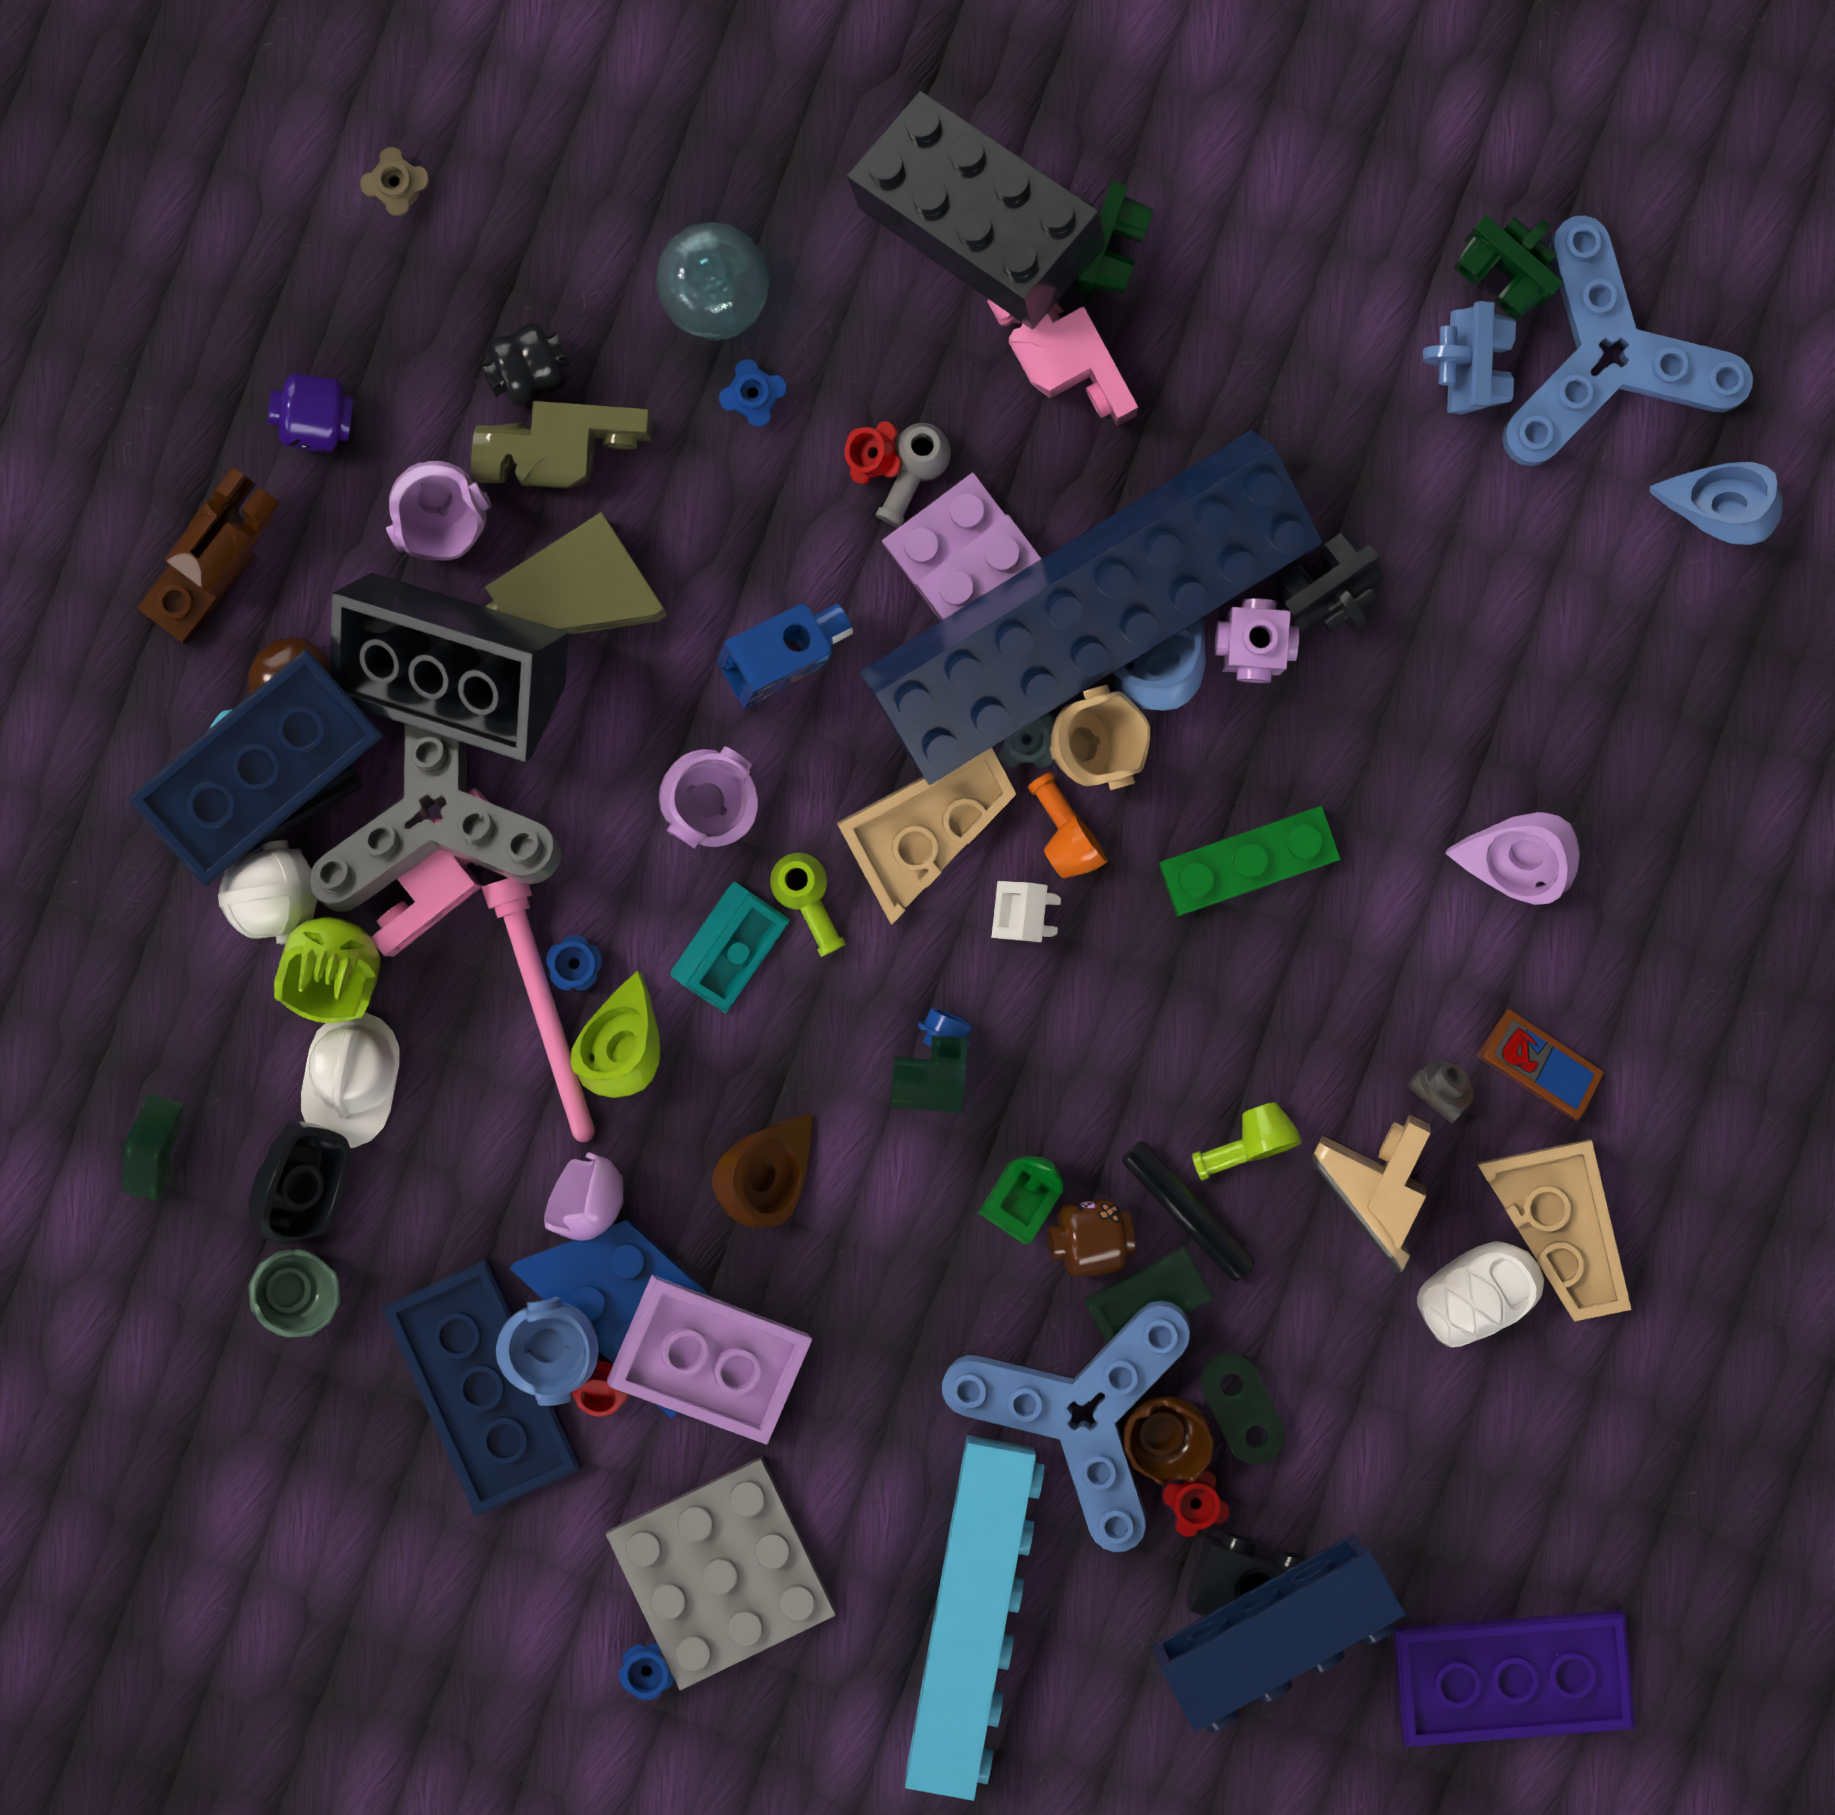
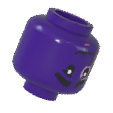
(311, 413)

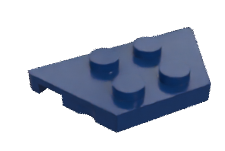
(604, 1279)

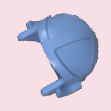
(548, 1350)

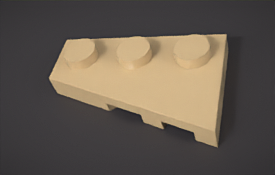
(922, 827)
(1565, 1221)

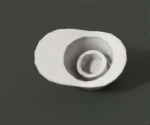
(351, 1078)

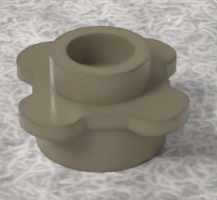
(396, 198)

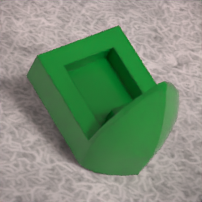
(1023, 1197)

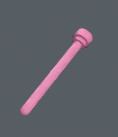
(510, 902)

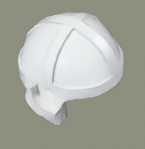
(268, 892)

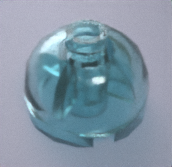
(712, 280)

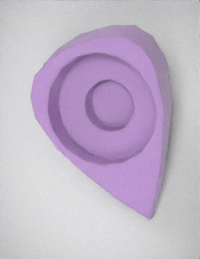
(1522, 854)

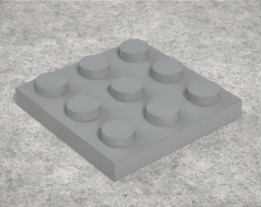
(721, 1573)

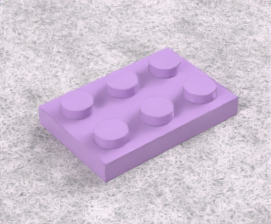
(709, 1359)

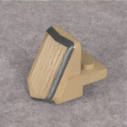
(1379, 1195)

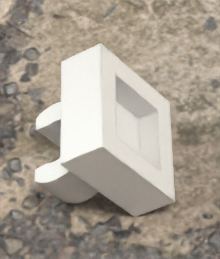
(1021, 911)

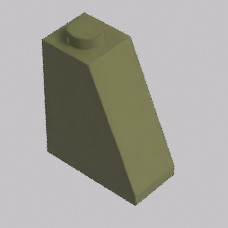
(579, 584)

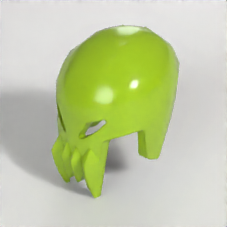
(327, 970)

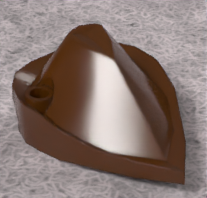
(764, 1173)

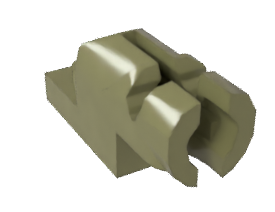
(558, 445)

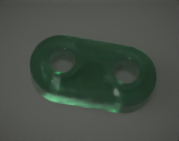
(1243, 1408)

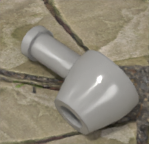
(914, 469)

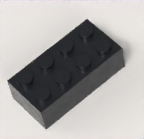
(977, 209)

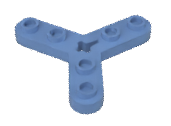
(1652, 362)
(1094, 1452)

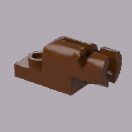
(209, 556)

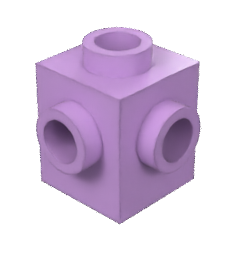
(1245, 659)

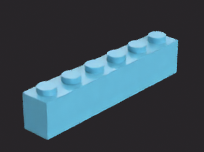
(971, 1618)

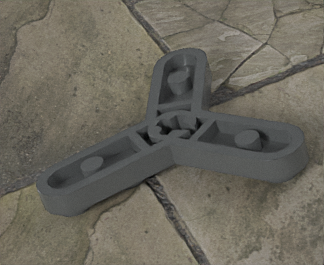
(469, 829)

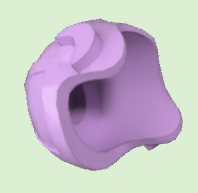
(436, 511)
(709, 797)

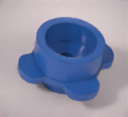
(756, 409)

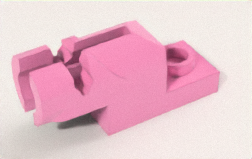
(1066, 353)
(436, 887)

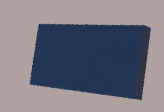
(254, 768)
(488, 1426)

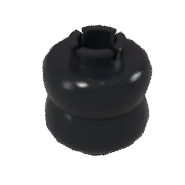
(525, 364)

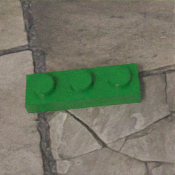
(1249, 861)

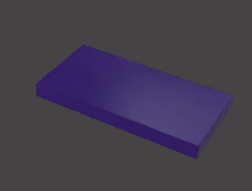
(1513, 1678)

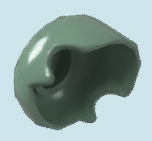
(294, 1293)

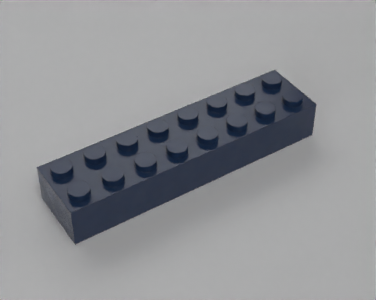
(1092, 606)

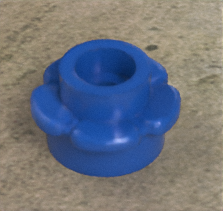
(558, 962)
(944, 1024)
(635, 1681)

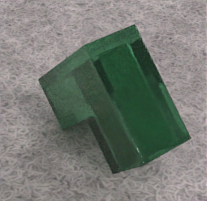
(932, 1082)
(149, 1147)

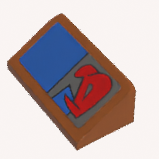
(1541, 1065)

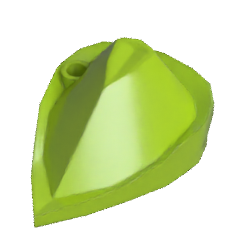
(620, 1043)

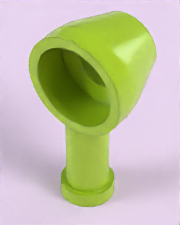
(807, 899)
(1264, 1134)

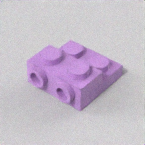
(959, 548)

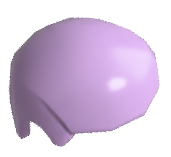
(585, 1199)

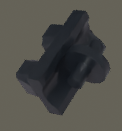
(1338, 594)

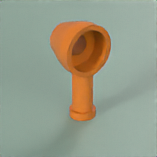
(1073, 846)

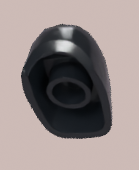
(299, 1183)

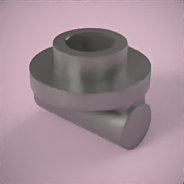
(1443, 1088)

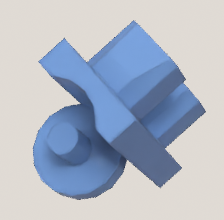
(1467, 358)

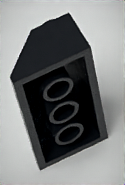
(446, 664)

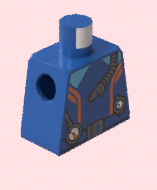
(762, 664)

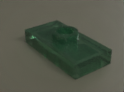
(1167, 1279)

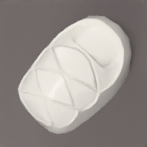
(1480, 1293)

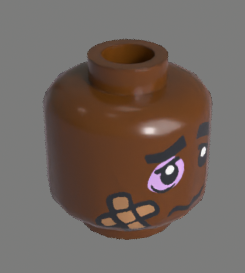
(1091, 1238)

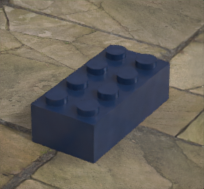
(1278, 1633)

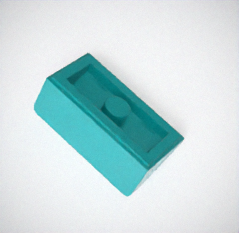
(729, 947)

